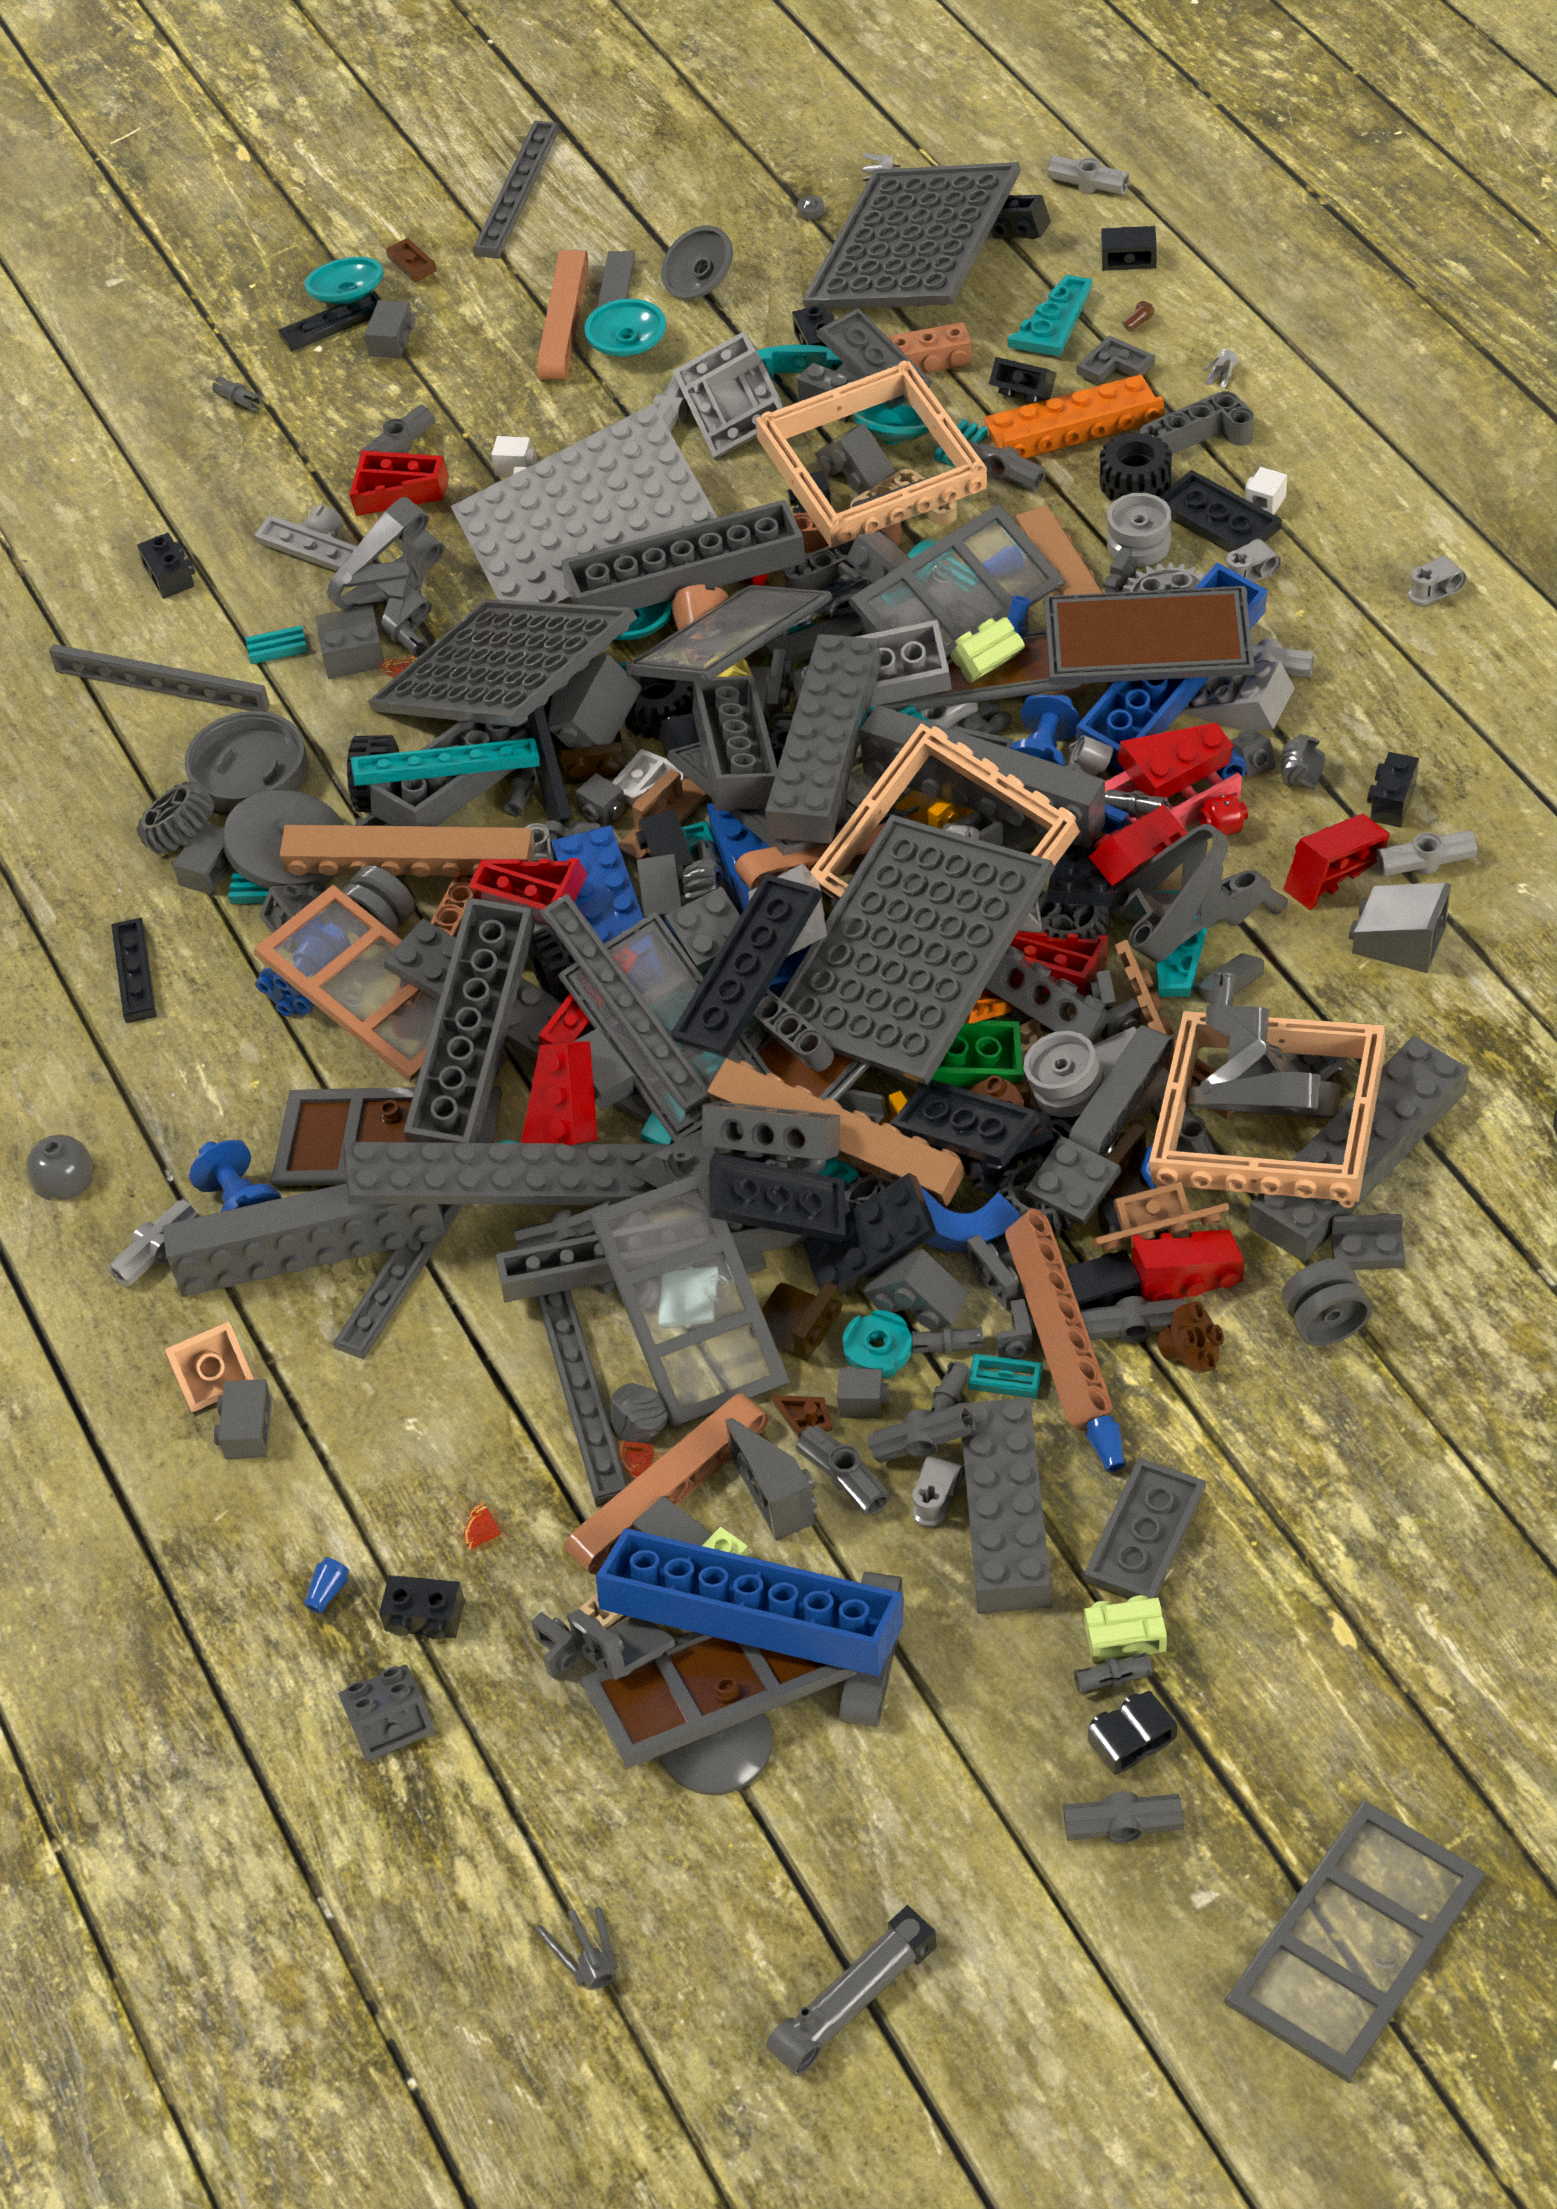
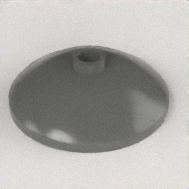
(697, 262)
(723, 1759)

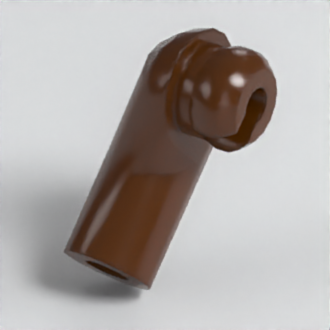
(1142, 313)

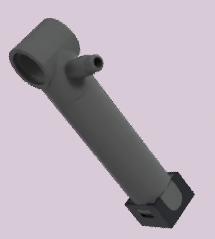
(801, 2039)

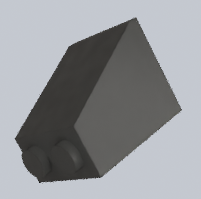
(593, 704)
(1402, 924)

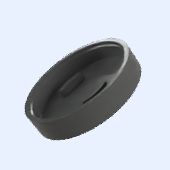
(246, 757)

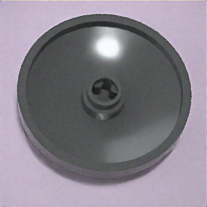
(256, 832)

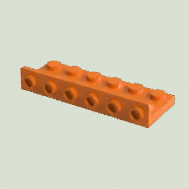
(1076, 417)

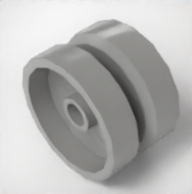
(1141, 525)
(1063, 1072)

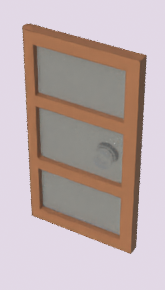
(337, 962)

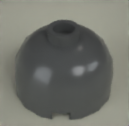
(59, 1167)

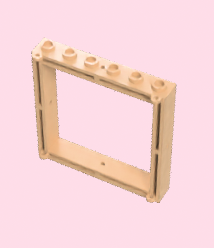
(839, 528)
(899, 774)
(1271, 1175)

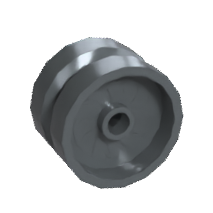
(381, 896)
(1326, 1302)

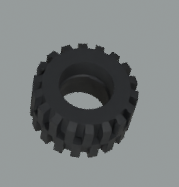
(1135, 465)
(657, 702)
(366, 746)
(548, 959)

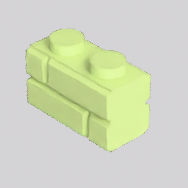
(986, 649)
(1125, 1628)

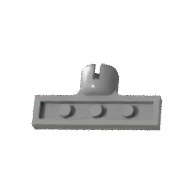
(309, 541)

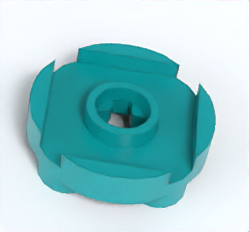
(881, 1325)

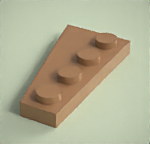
(1149, 1002)

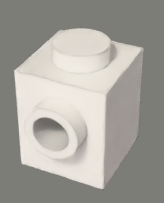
(512, 453)
(1267, 489)

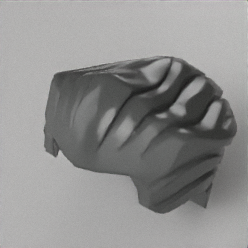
(1302, 762)
(637, 1413)

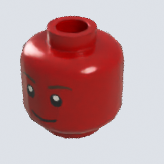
(1224, 813)

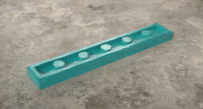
(444, 761)

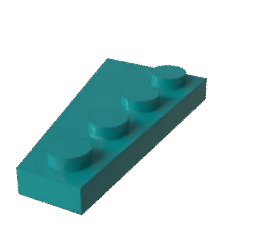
(1055, 319)
(1179, 969)

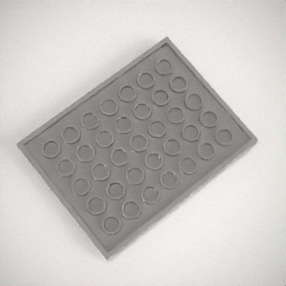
(579, 501)

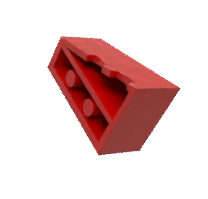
(388, 476)
(1174, 759)
(1135, 844)
(1332, 856)
(527, 883)
(1065, 957)
(562, 1096)
(1186, 1265)

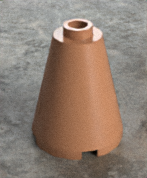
(694, 602)

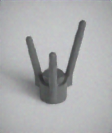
(595, 1967)

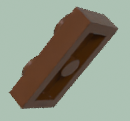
(411, 260)

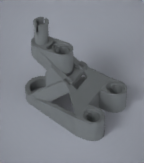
(392, 582)
(1167, 918)
(1246, 1078)

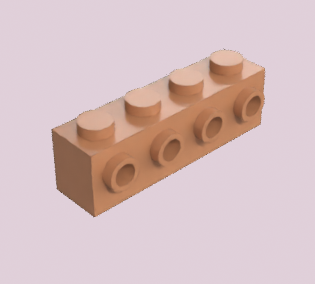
(936, 347)

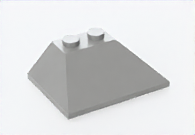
(728, 393)

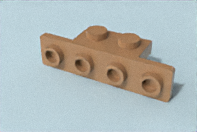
(663, 796)
(1155, 1212)

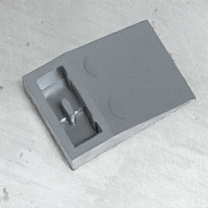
(1244, 700)

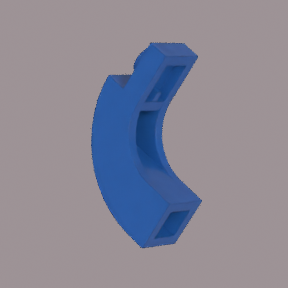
(956, 1228)

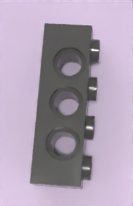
(1090, 1014)
(819, 1130)

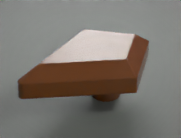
(803, 1412)

